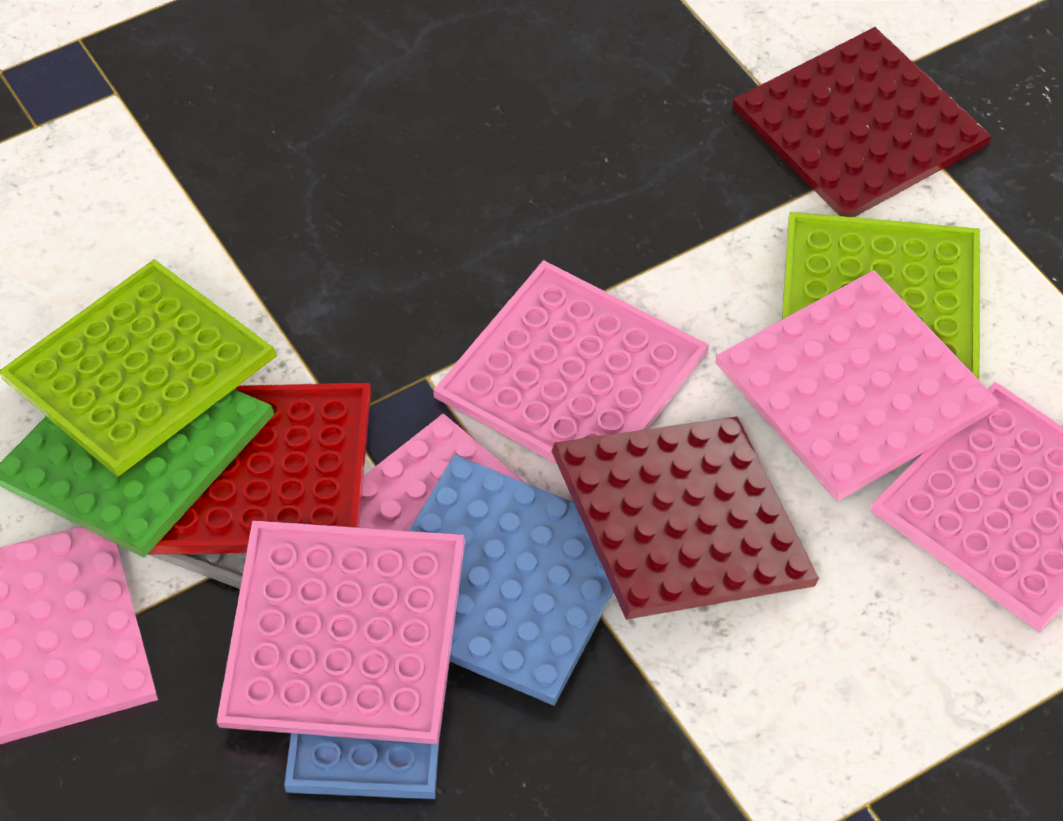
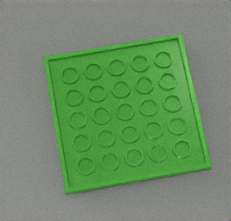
(149, 495)

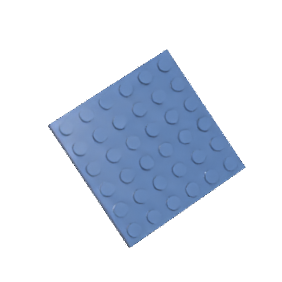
(525, 580)

